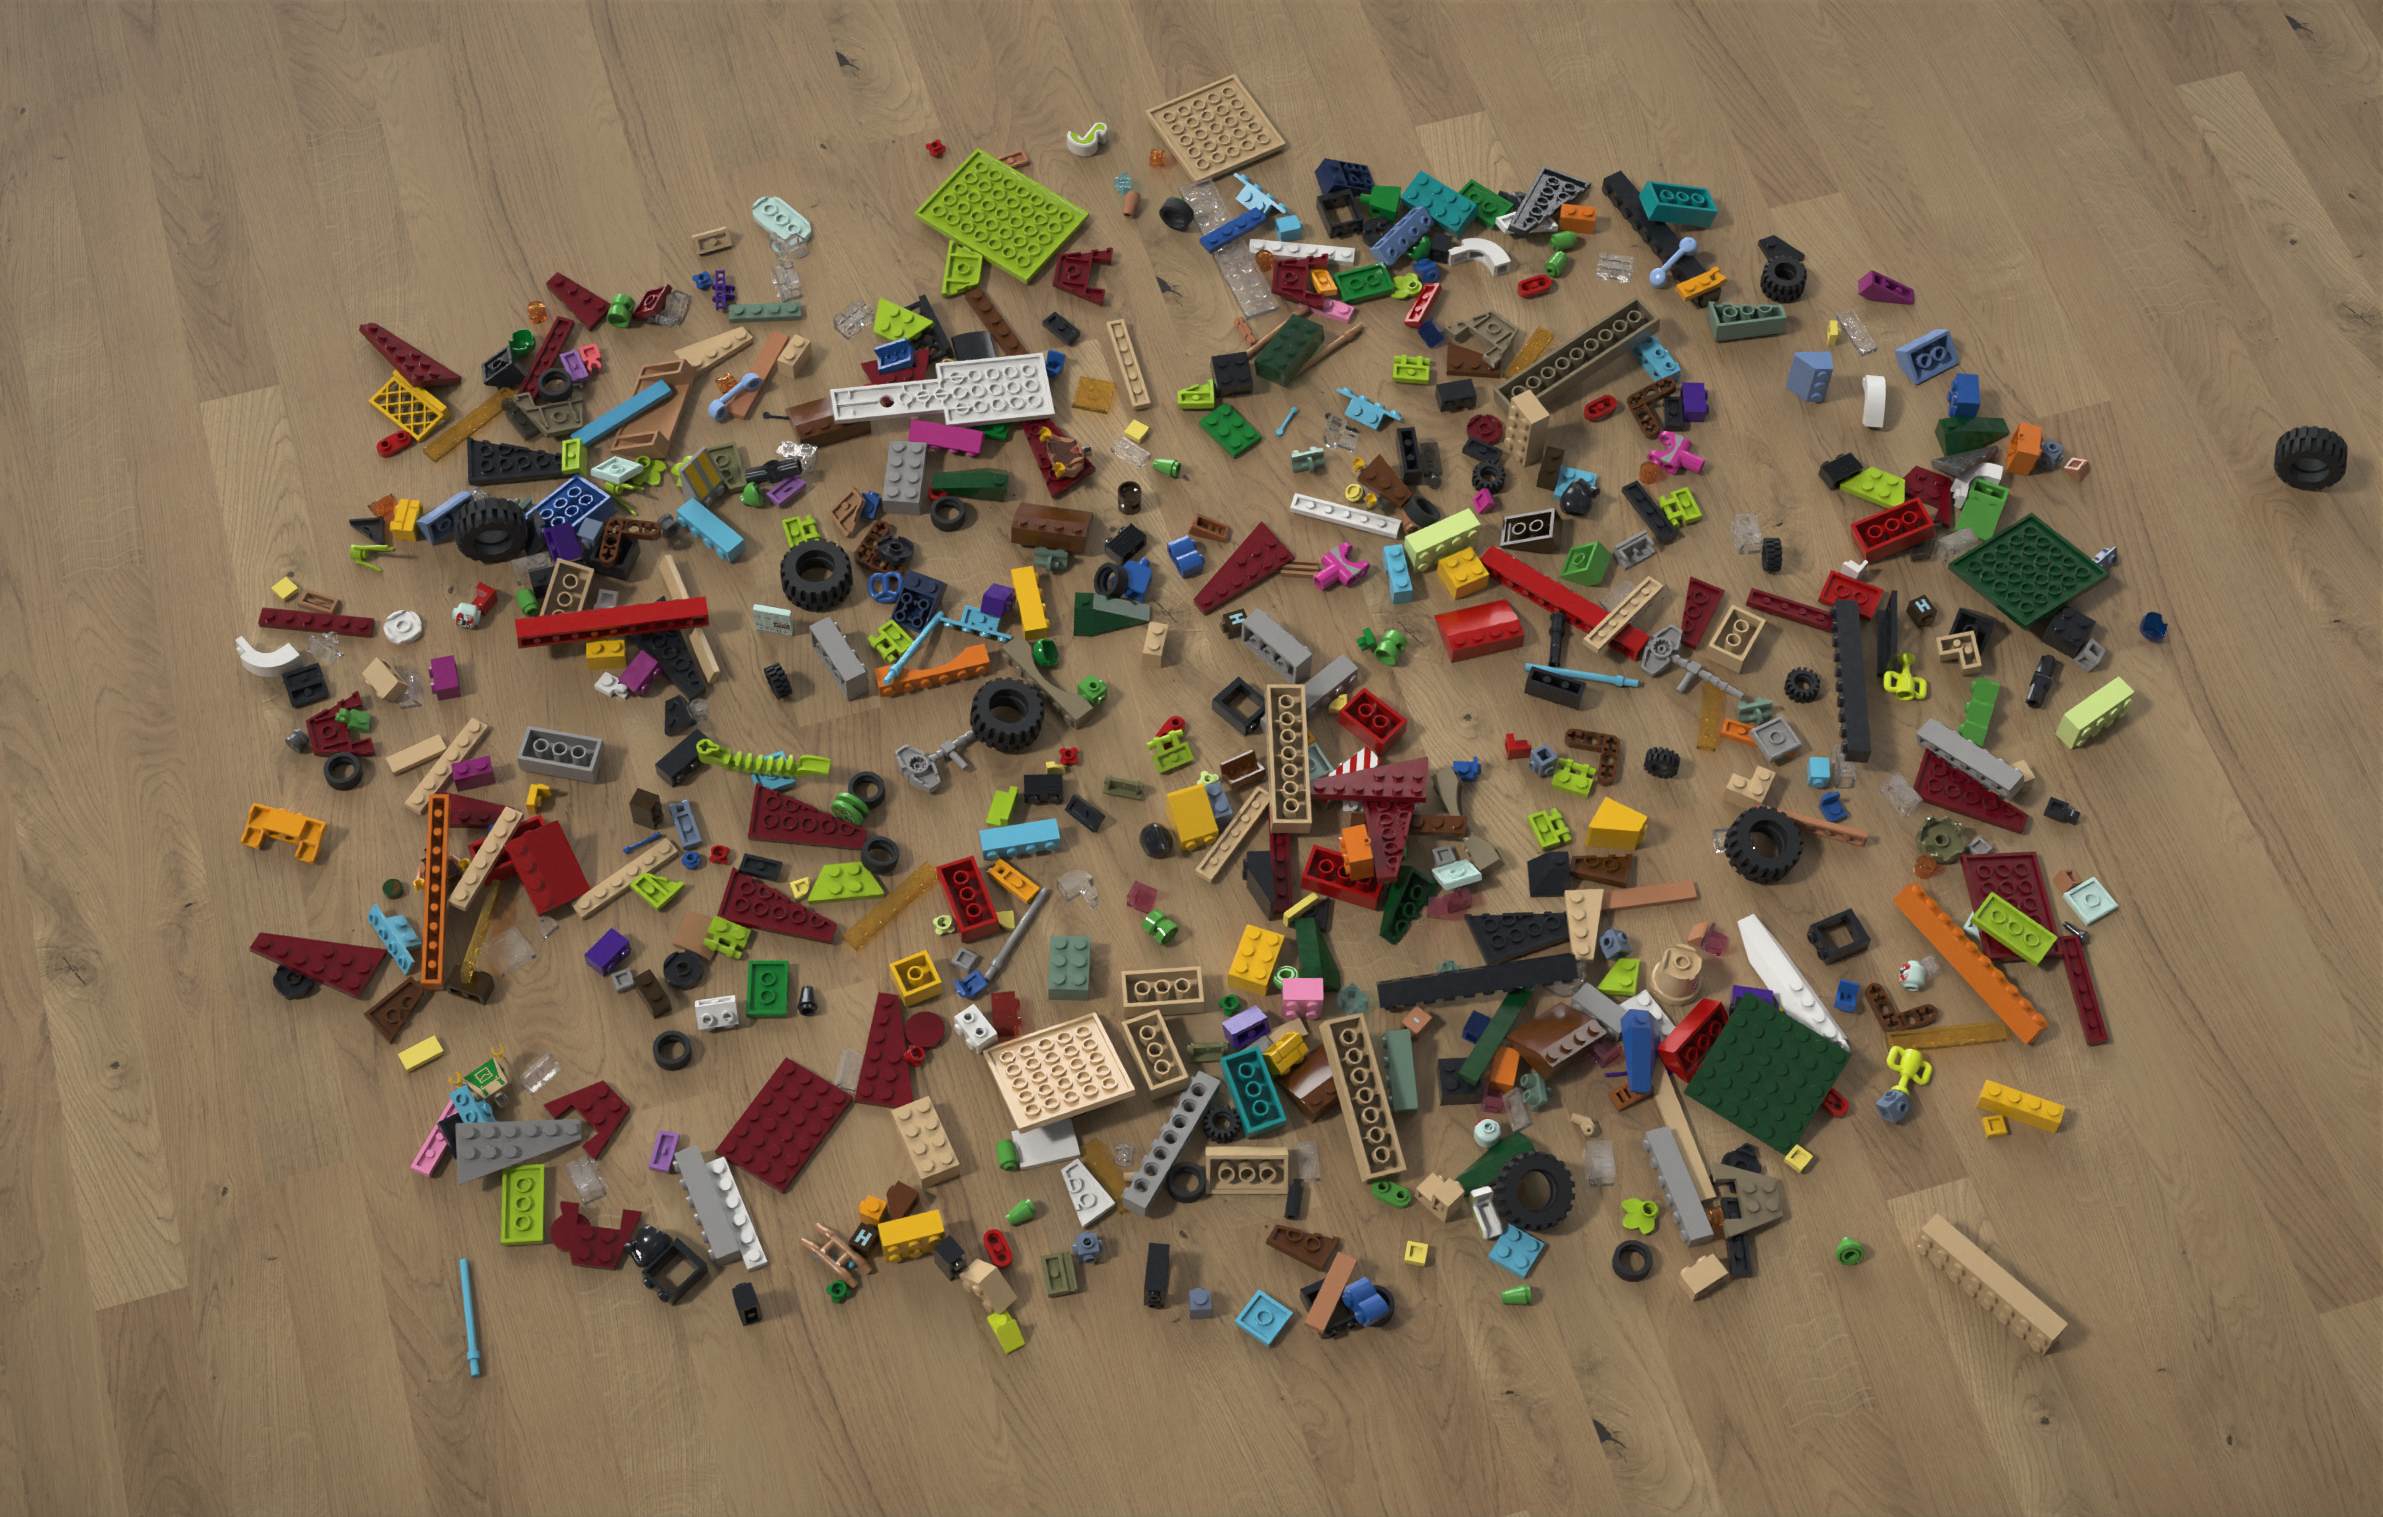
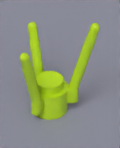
(614, 489)
(360, 553)

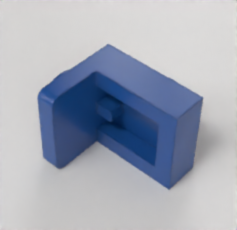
(1428, 270)
(1054, 363)
(871, 506)
(971, 985)
(1846, 995)

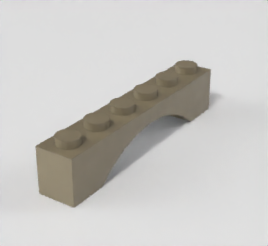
(1072, 707)
(1451, 789)

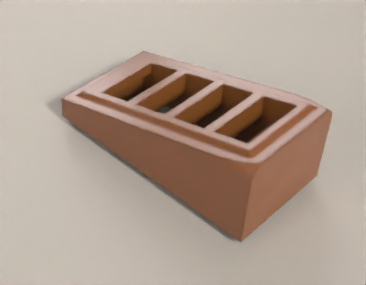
(1204, 521)
(1628, 1102)

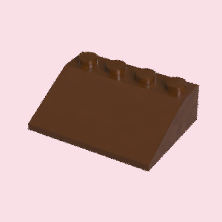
(815, 424)
(1051, 527)
(1556, 1039)
(1311, 1085)

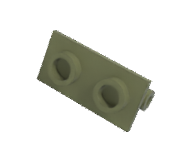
(1123, 787)
(1206, 1051)

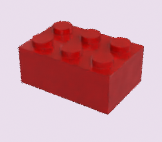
(1372, 721)

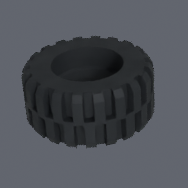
(2310, 457)
(490, 529)
(812, 555)
(1002, 734)
(1778, 828)
(1560, 1190)

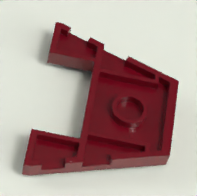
(1074, 271)
(1291, 280)
(912, 374)
(1932, 490)
(332, 736)
(598, 1107)
(596, 1245)

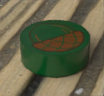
(392, 888)

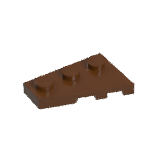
(1469, 363)
(1384, 482)
(1606, 870)
(394, 1009)
(1307, 1248)

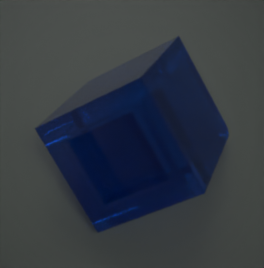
(1431, 332)
(1475, 1027)

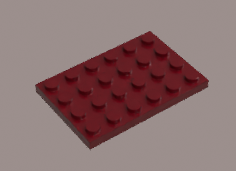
(2019, 882)
(784, 1125)

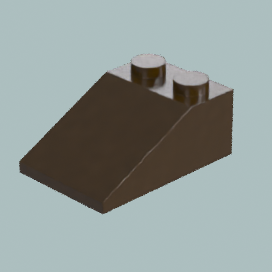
(1532, 531)

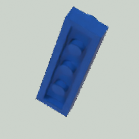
(1233, 230)

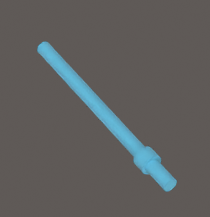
(896, 669)
(1618, 680)
(473, 1354)

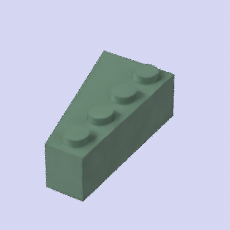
(1744, 321)
(1400, 1071)

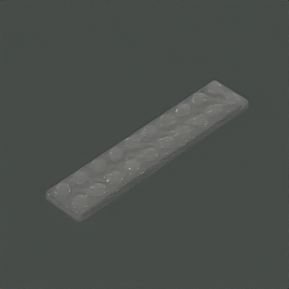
(1233, 259)

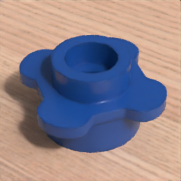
(702, 280)

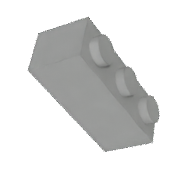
(1601, 1008)

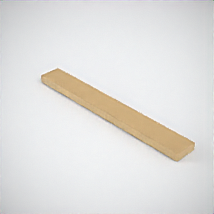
(695, 634)
(1674, 1117)

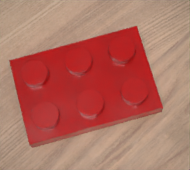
(1847, 588)

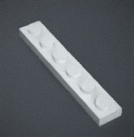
(1289, 250)
(1345, 515)
(736, 1214)

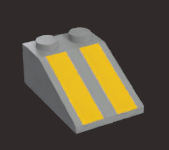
(701, 478)

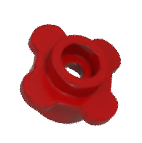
(935, 148)
(1068, 761)
(719, 849)
(919, 1055)

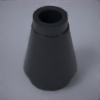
(807, 1002)

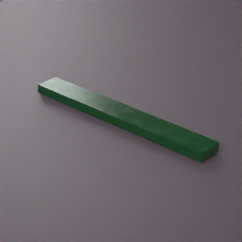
(1494, 1035)

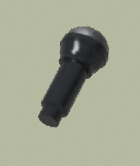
(2084, 936)

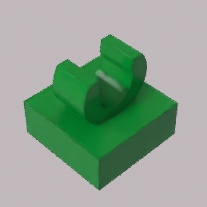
(1368, 641)

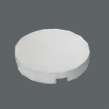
(403, 627)

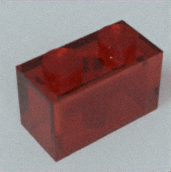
(1005, 1013)

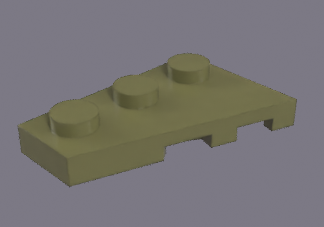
(730, 466)

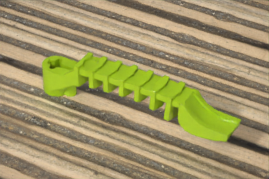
(808, 764)

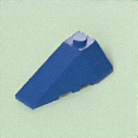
(1640, 1042)

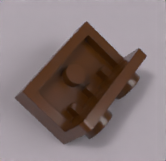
(1242, 770)

